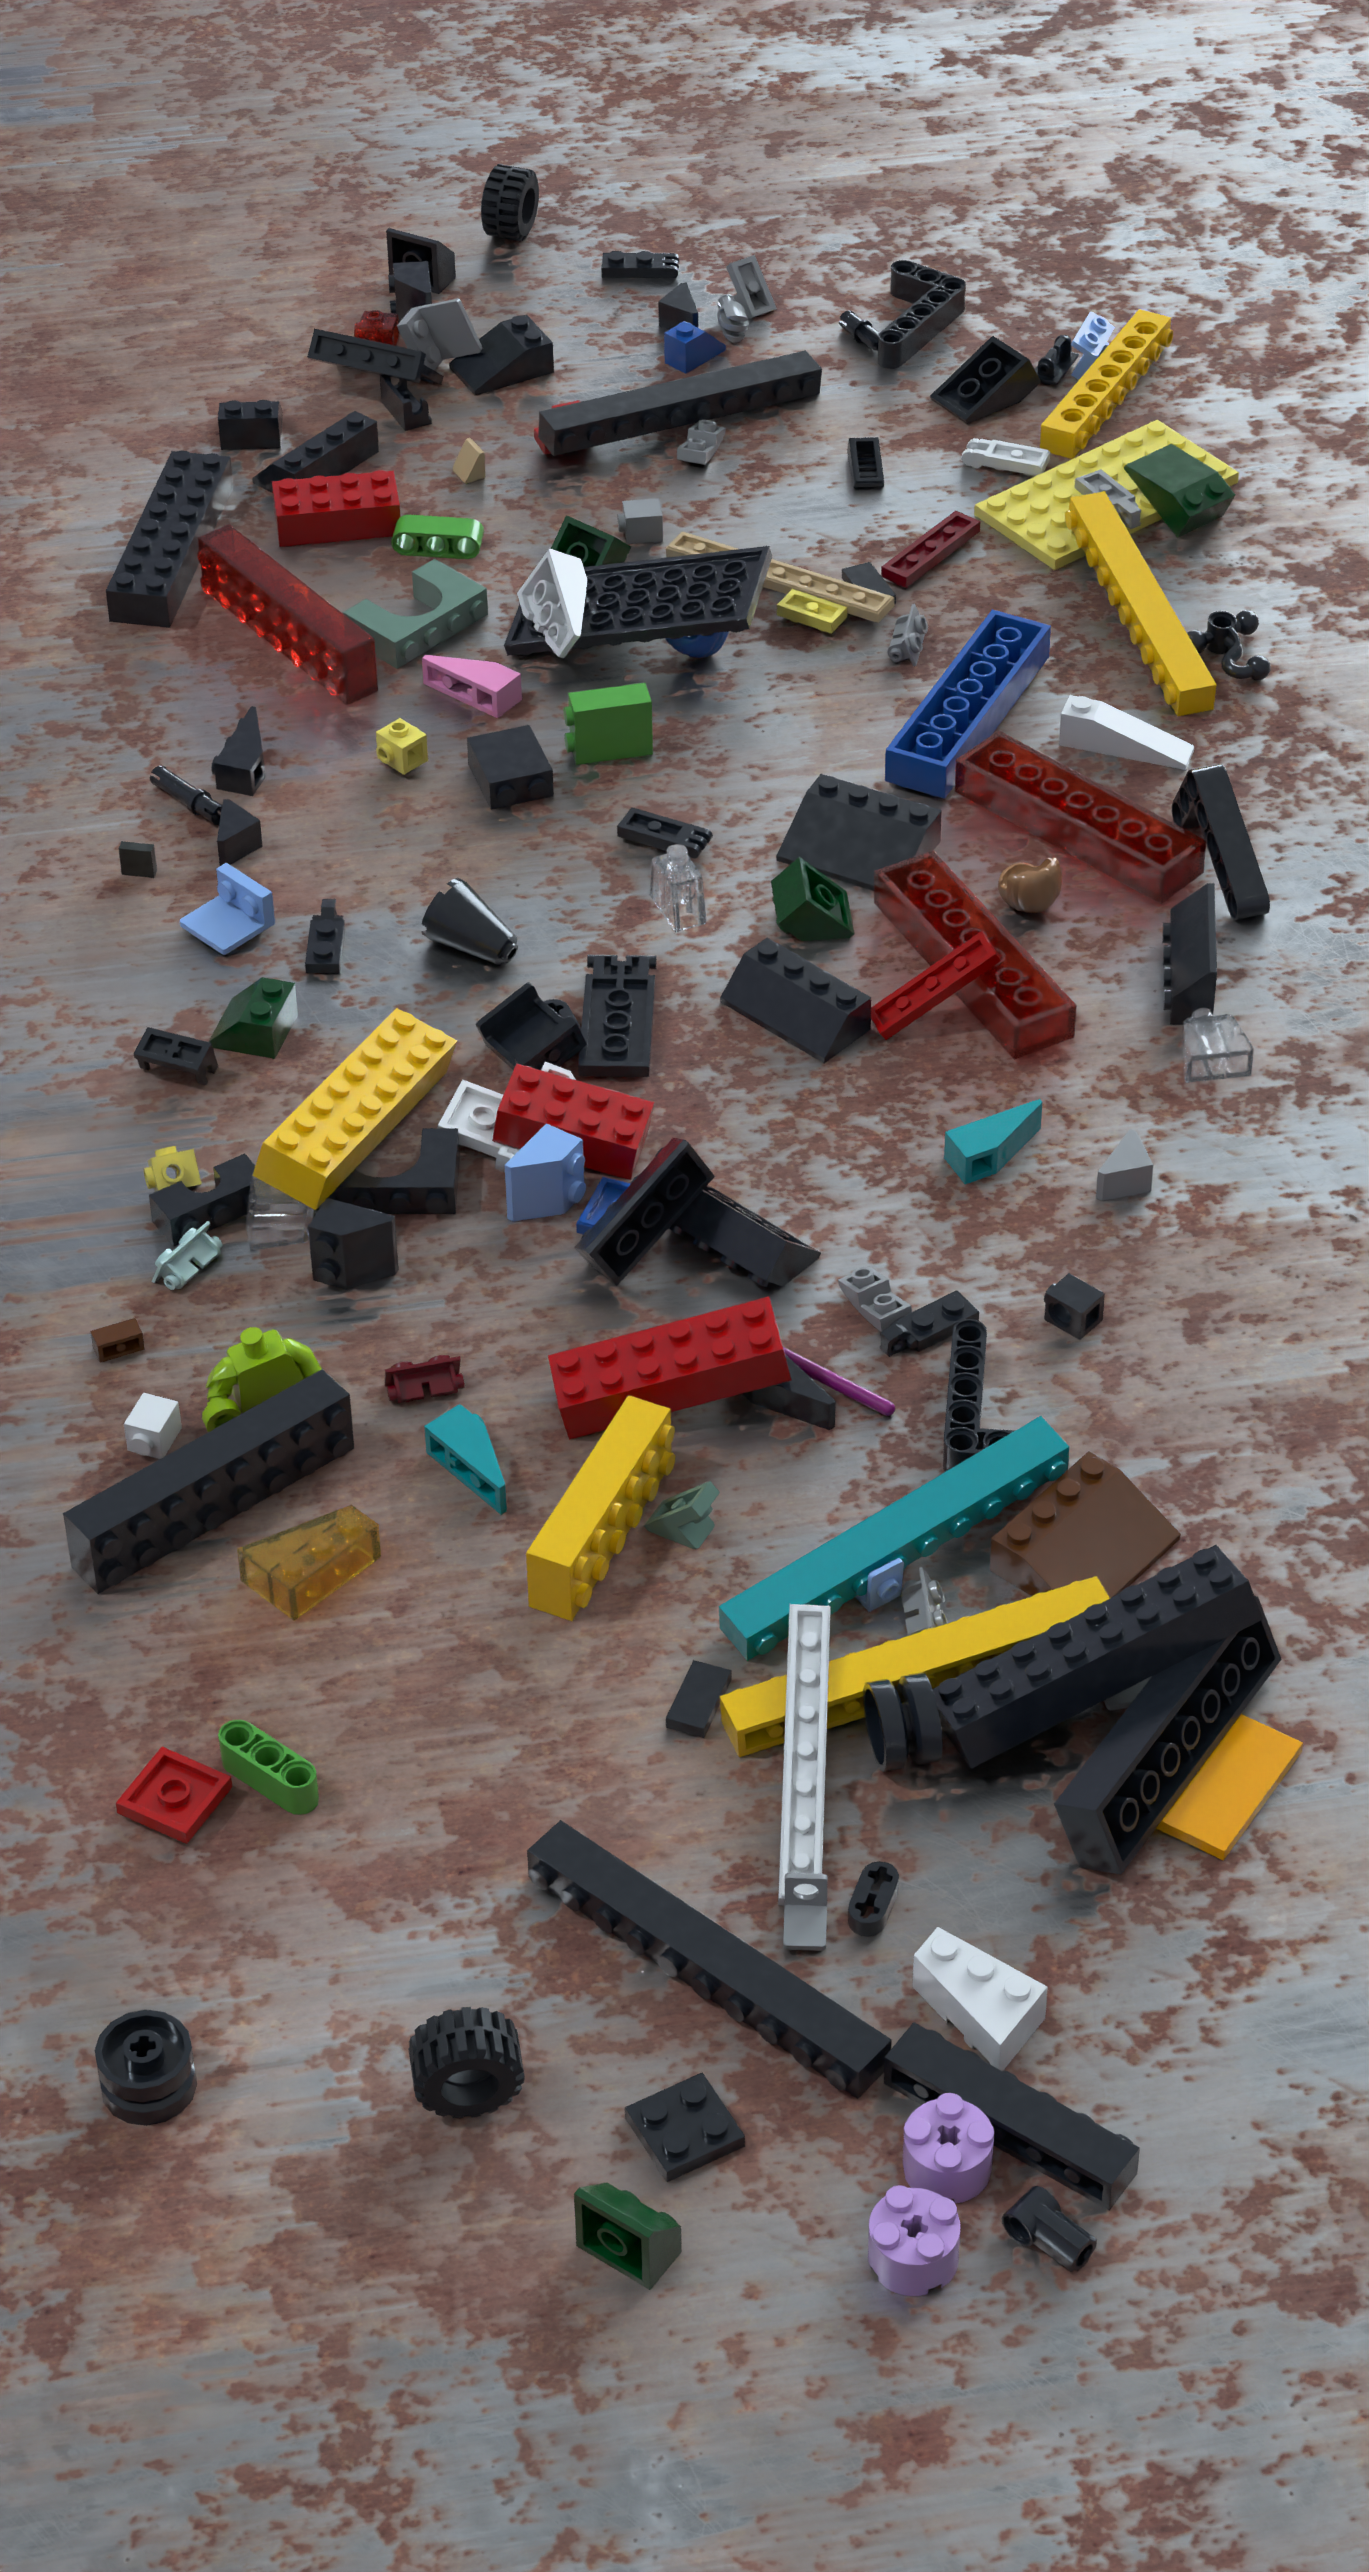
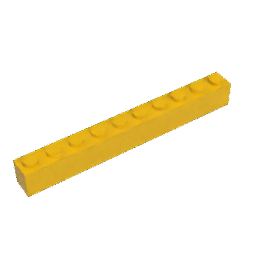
(1141, 604)
(757, 1713)

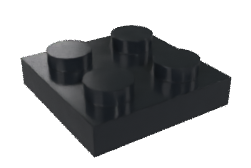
(684, 2127)

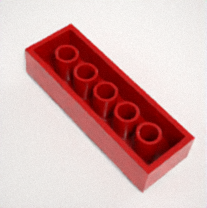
(670, 1365)

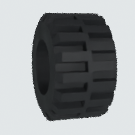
(509, 202)
(466, 2062)

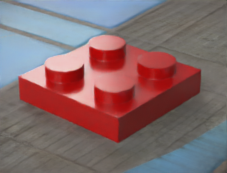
(174, 1795)

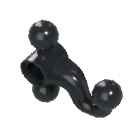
(1223, 638)

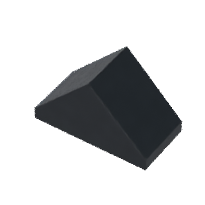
(677, 307)
(237, 833)

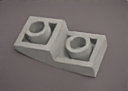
(701, 442)
(873, 1297)

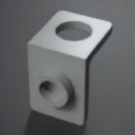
(805, 1914)

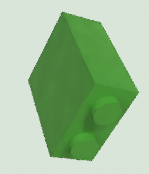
(609, 723)

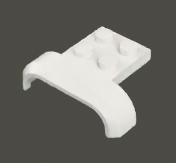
(474, 1114)

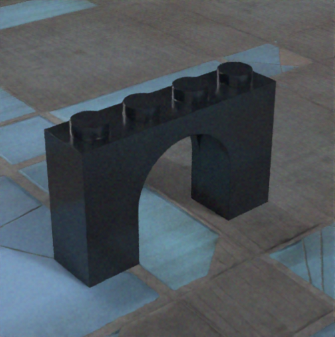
(423, 1189)

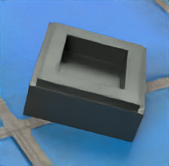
(137, 859)

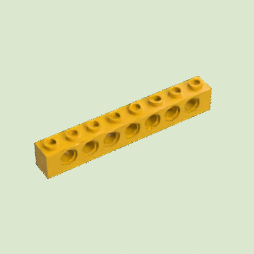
(1105, 384)

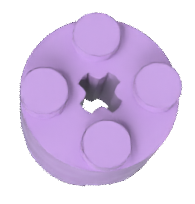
(948, 2148)
(914, 2240)

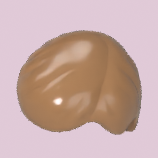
(1030, 886)

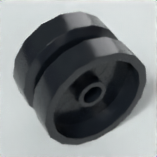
(902, 1721)
(146, 2067)

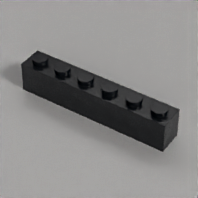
(1024, 2121)

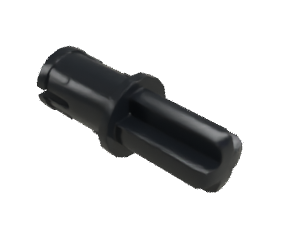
(860, 329)

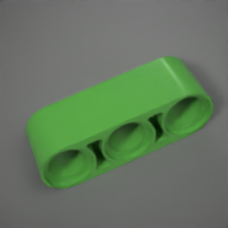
(417, 536)
(268, 1767)

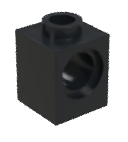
(1074, 1306)

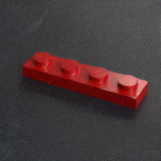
(934, 985)

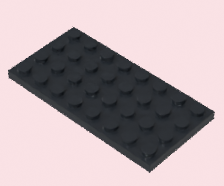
(660, 600)

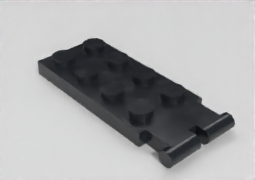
(618, 1016)

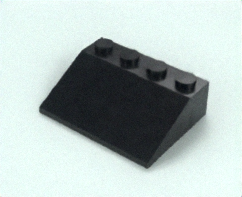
(857, 830)

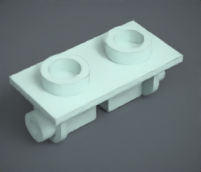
(194, 1246)

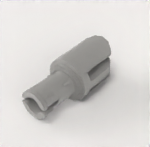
(732, 318)

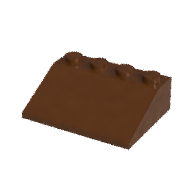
(1083, 1529)

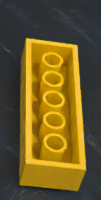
(600, 1508)

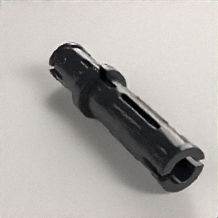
(197, 800)

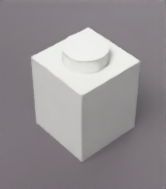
(152, 1426)

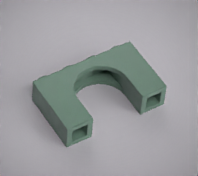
(455, 603)

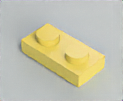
(812, 611)

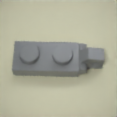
(1120, 497)

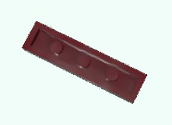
(930, 549)

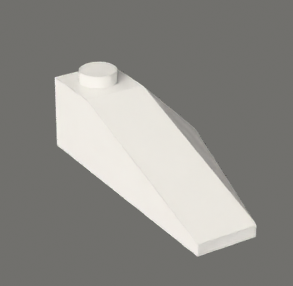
(556, 599)
(1109, 731)

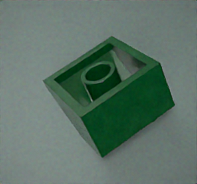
(589, 544)
(810, 904)
(258, 1019)
(625, 2233)

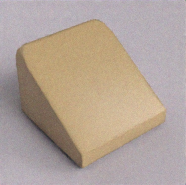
(470, 462)

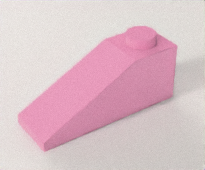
(474, 682)

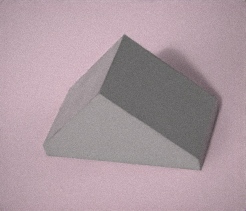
(1126, 1170)

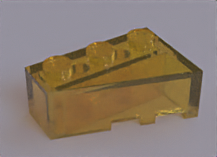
(310, 1559)

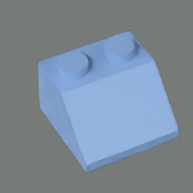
(545, 1175)

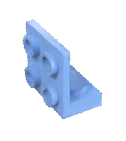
(233, 916)

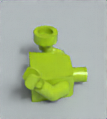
(255, 1372)

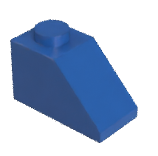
(689, 347)

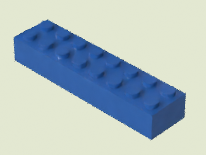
(967, 702)

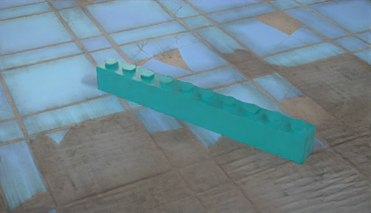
(902, 1530)

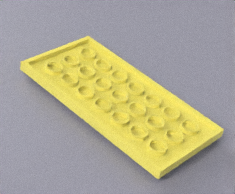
(1035, 509)

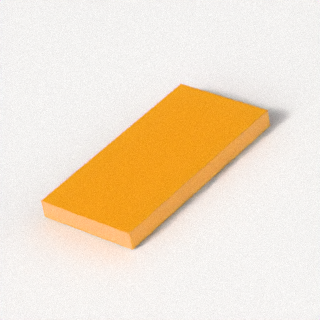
(1231, 1787)

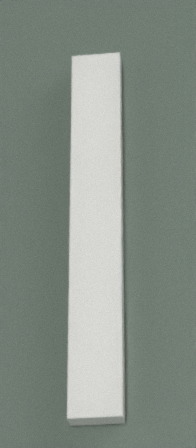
(804, 1745)

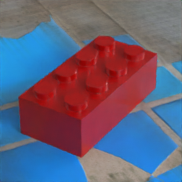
(336, 508)
(606, 1120)

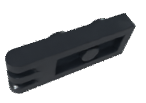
(639, 265)
(663, 832)

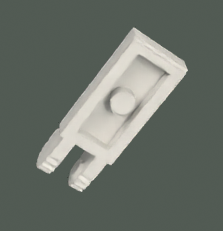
(1006, 456)

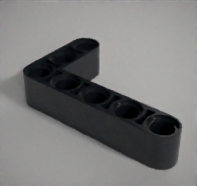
(936, 304)
(1210, 802)
(965, 1396)

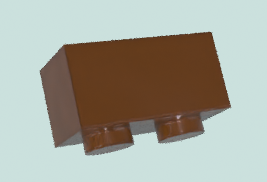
(117, 1340)

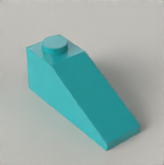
(465, 1450)

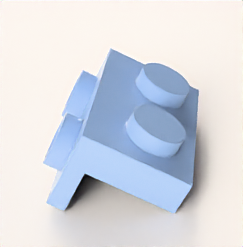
(1091, 341)

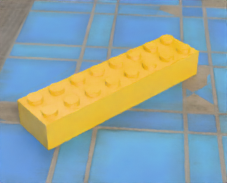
(354, 1108)

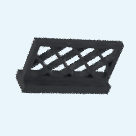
(371, 357)

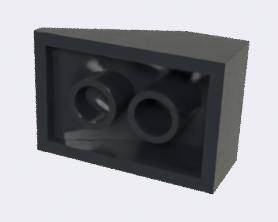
(510, 355)
(987, 382)

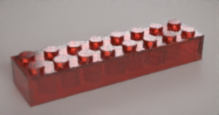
(288, 614)
(1080, 816)
(941, 913)

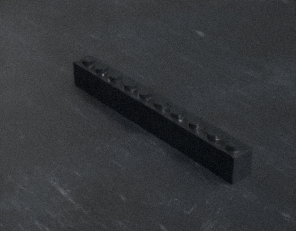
(679, 402)
(709, 1959)

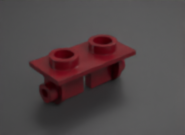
(406, 1379)

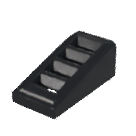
(869, 448)

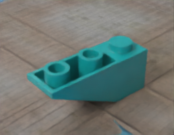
(991, 1142)

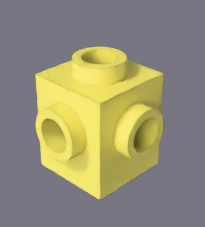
(401, 746)
(181, 1162)

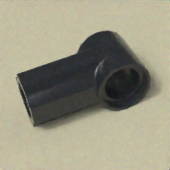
(1039, 2221)

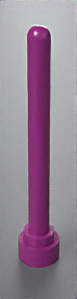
(842, 1384)

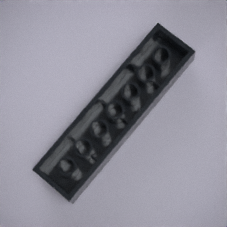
(165, 541)
(209, 1481)
(1095, 1655)
(1161, 1747)

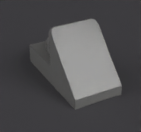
(751, 287)

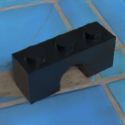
(179, 1209)

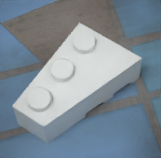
(979, 1995)

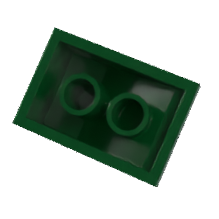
(1181, 488)

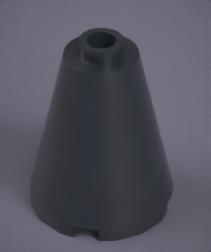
(468, 925)

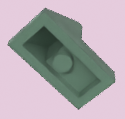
(685, 1516)

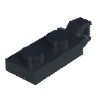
(325, 940)
(927, 1324)

